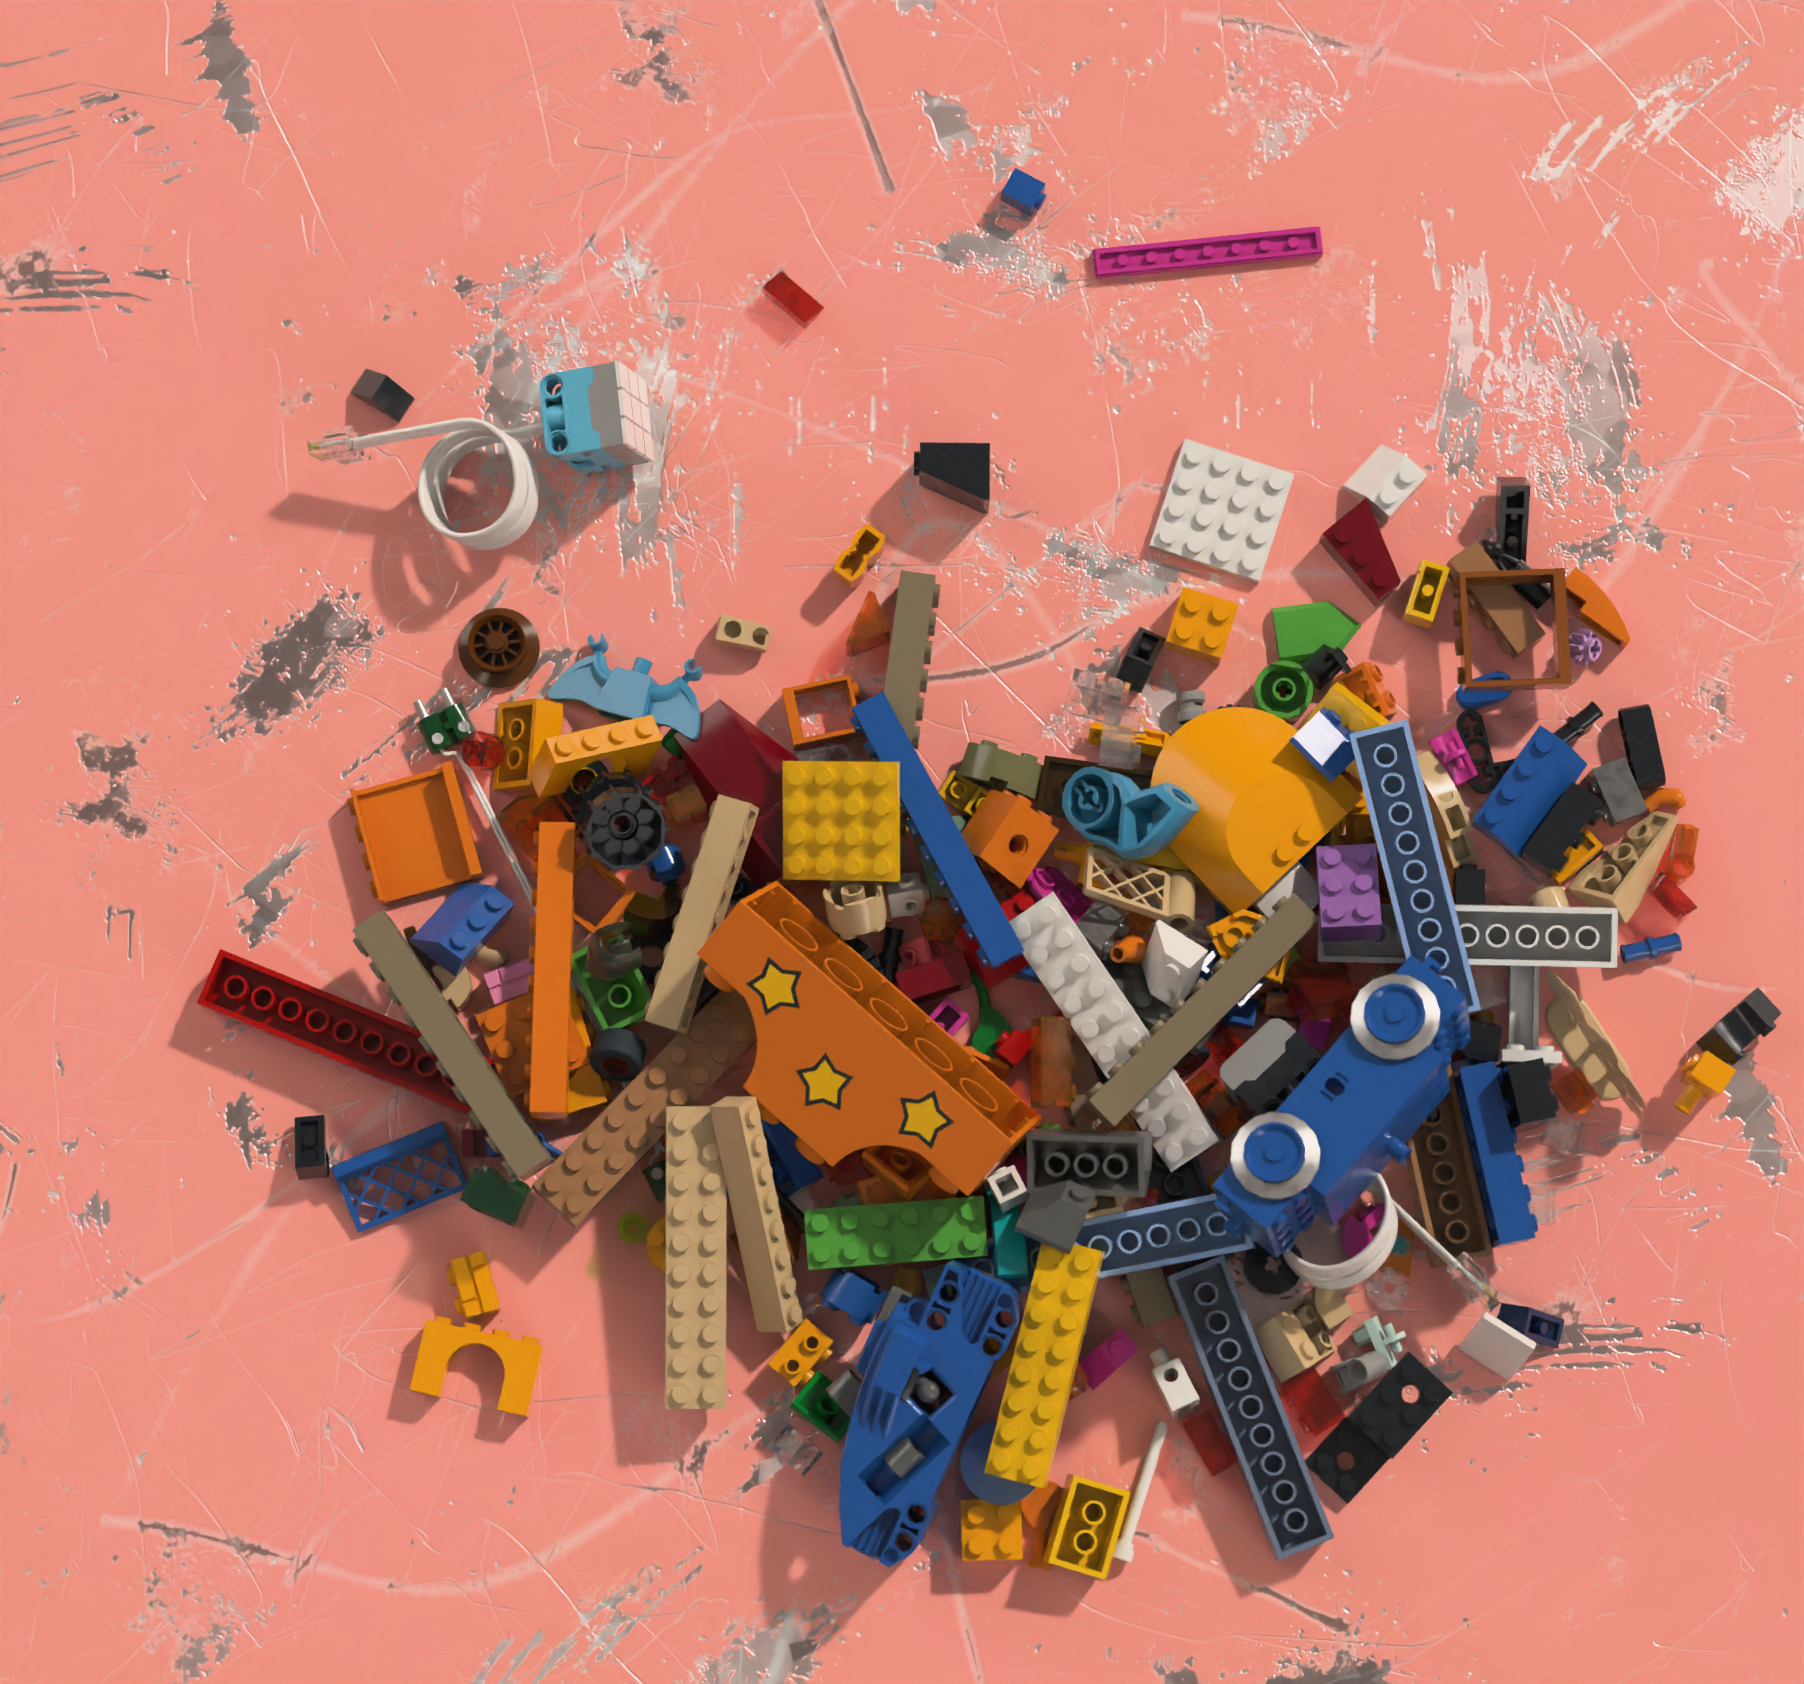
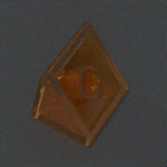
(869, 628)

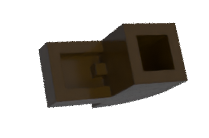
(653, 917)

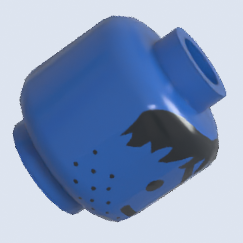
(668, 865)

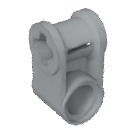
(1359, 1371)

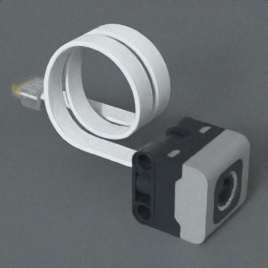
(1259, 1081)

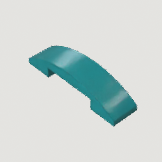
(1010, 1245)

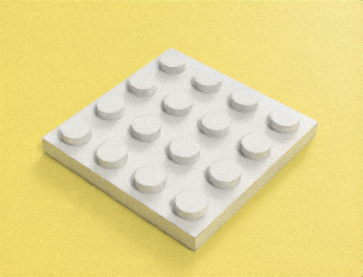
(1221, 511)

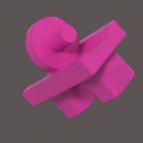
(1453, 756)

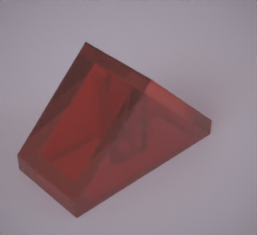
(1223, 1044)

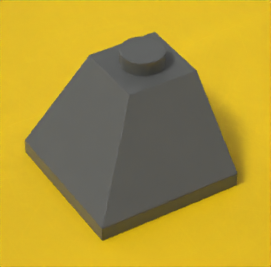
(1055, 1214)

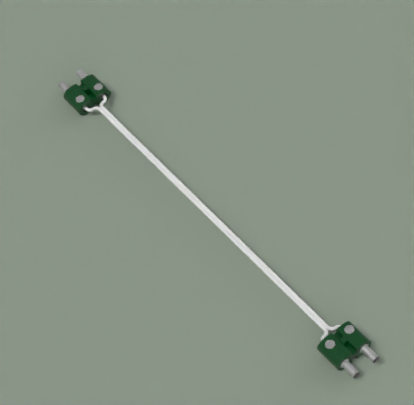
(440, 734)

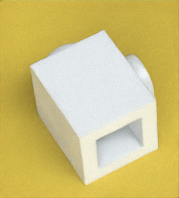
(1007, 1188)

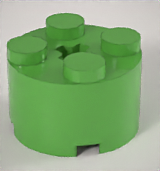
(1297, 687)

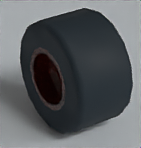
(618, 1054)

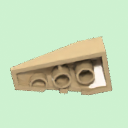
(1627, 869)

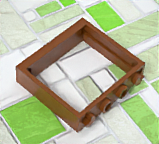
(1557, 582)

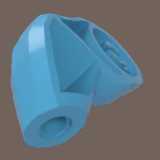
(1119, 815)

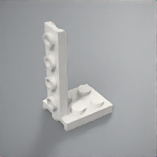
(1524, 1021)

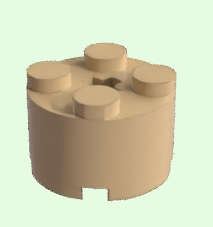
(855, 907)

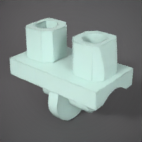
(1373, 1331)

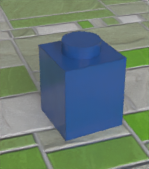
(1024, 192)

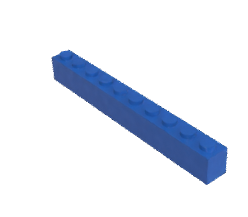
(939, 835)

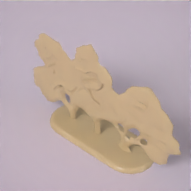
(1589, 1046)

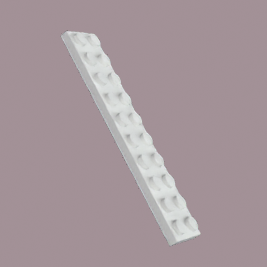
(1108, 1025)

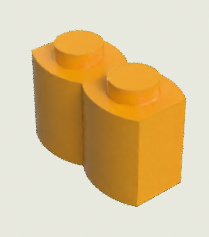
(864, 551)

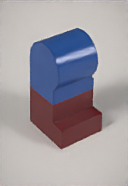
(475, 1145)

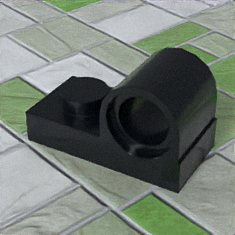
(310, 1147)

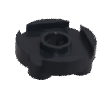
(1265, 1280)

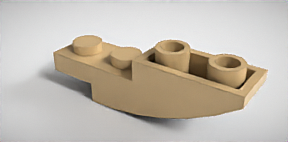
(1447, 811)

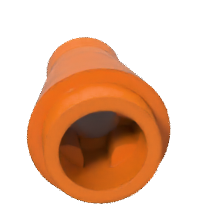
(1129, 950)

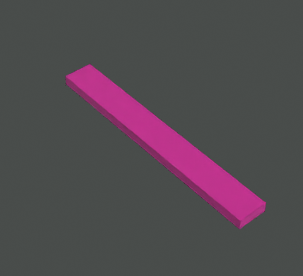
(1207, 252)

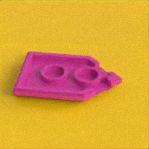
(1050, 880)

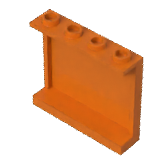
(415, 834)

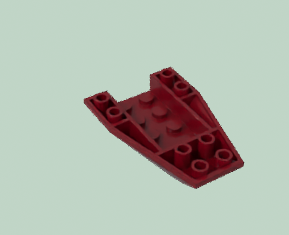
(745, 765)

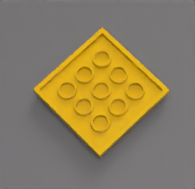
(841, 820)

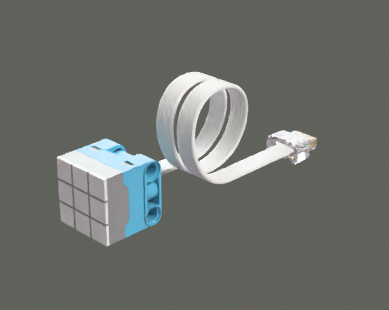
(593, 416)

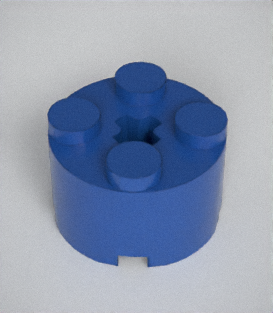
(854, 1295)

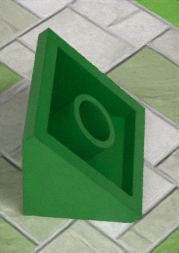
(820, 1408)

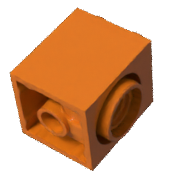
(1008, 837)

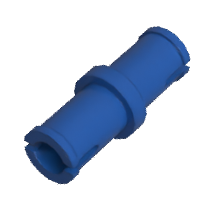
(1650, 947)

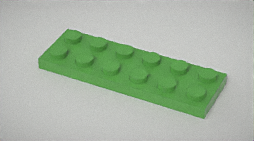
(895, 1233)

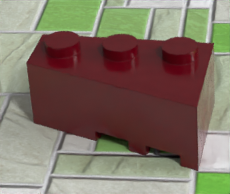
(1362, 553)

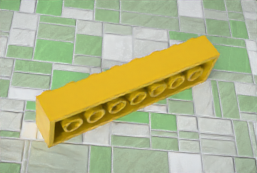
(1044, 1364)

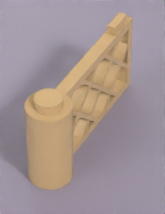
(1174, 897)

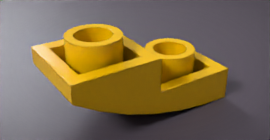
(962, 793)

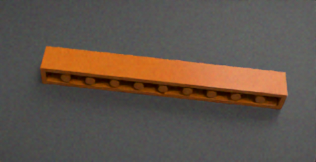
(552, 970)

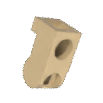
(742, 634)

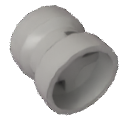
(1190, 705)

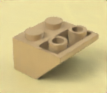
(1294, 1340)

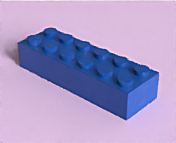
(1494, 1155)

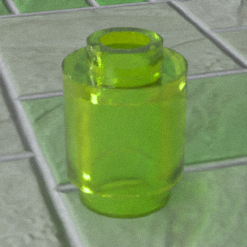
(624, 1223)

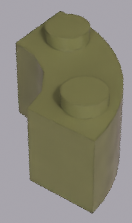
(1001, 769)

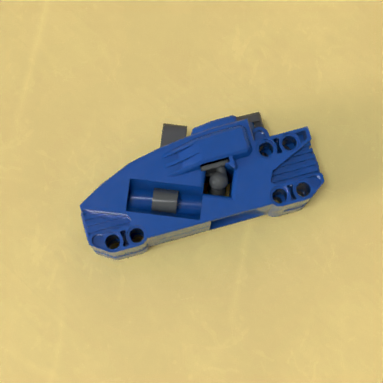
(895, 1440)

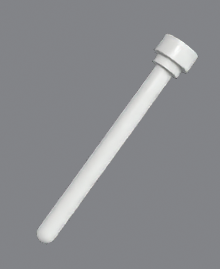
(1123, 1548)

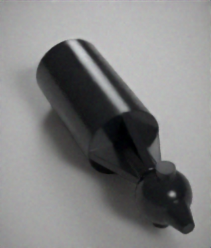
(1535, 594)

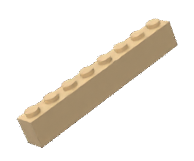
(701, 913)
(756, 1214)

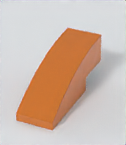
(1596, 608)

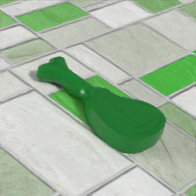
(991, 1021)

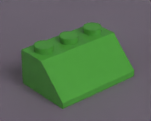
(614, 1002)

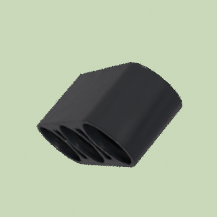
(1642, 746)

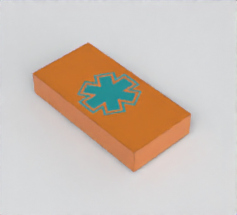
(1401, 1253)

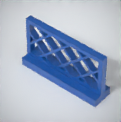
(392, 1151)

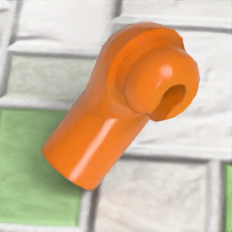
(1665, 796)

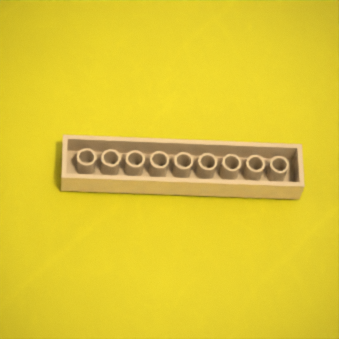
(694, 1262)

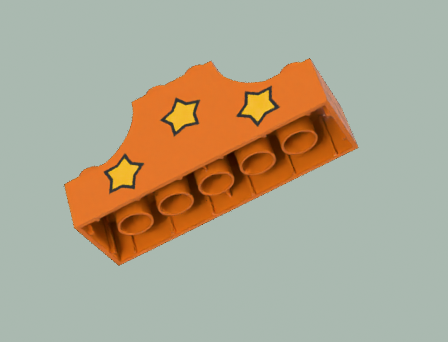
(852, 1054)

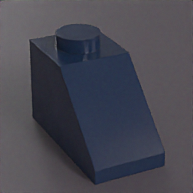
(1533, 1324)

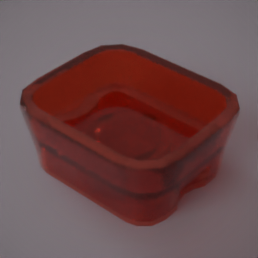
(1671, 897)

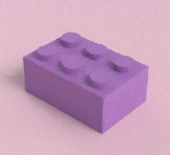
(1348, 892)

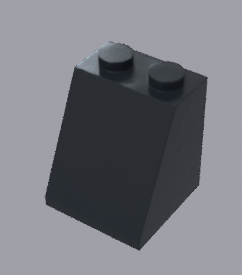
(956, 471)

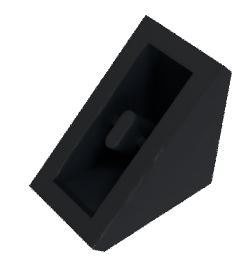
(383, 394)

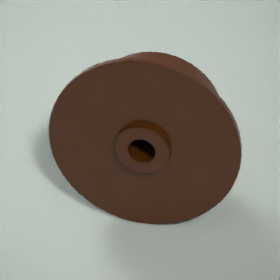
(499, 647)

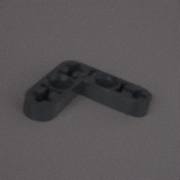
(1493, 770)

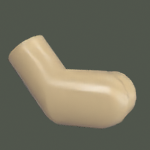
(492, 958)

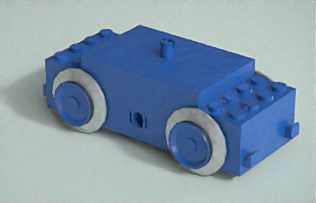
(1347, 1111)

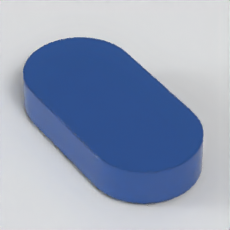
(1478, 700)

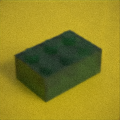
(498, 1198)

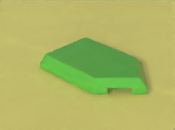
(1306, 627)

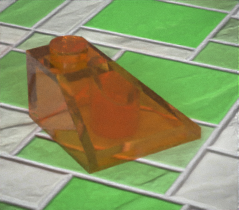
(523, 818)

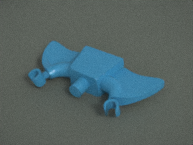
(632, 692)

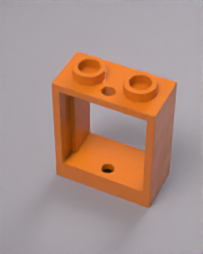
(792, 693)
(616, 913)

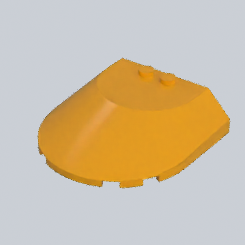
(1255, 801)

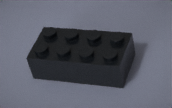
(1529, 1094)

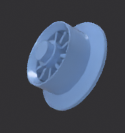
(986, 1486)

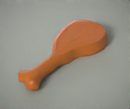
(1037, 1512)

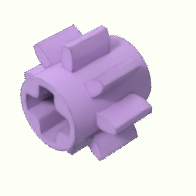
(1584, 647)

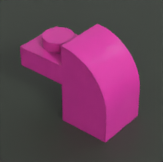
(1355, 1234)

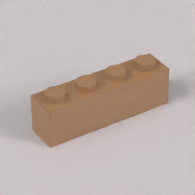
(1498, 604)

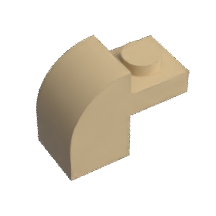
(456, 989)
(1330, 1306)

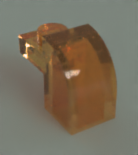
(1216, 1103)

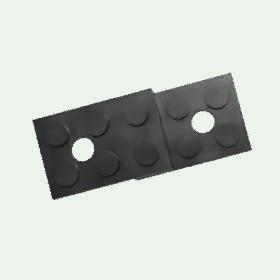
(1378, 1427)

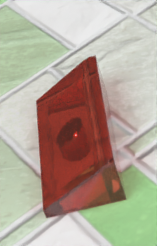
(792, 299)

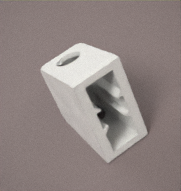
(1178, 1395)

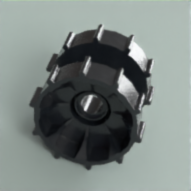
(625, 844)

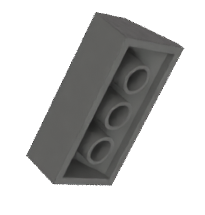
(1097, 1159)

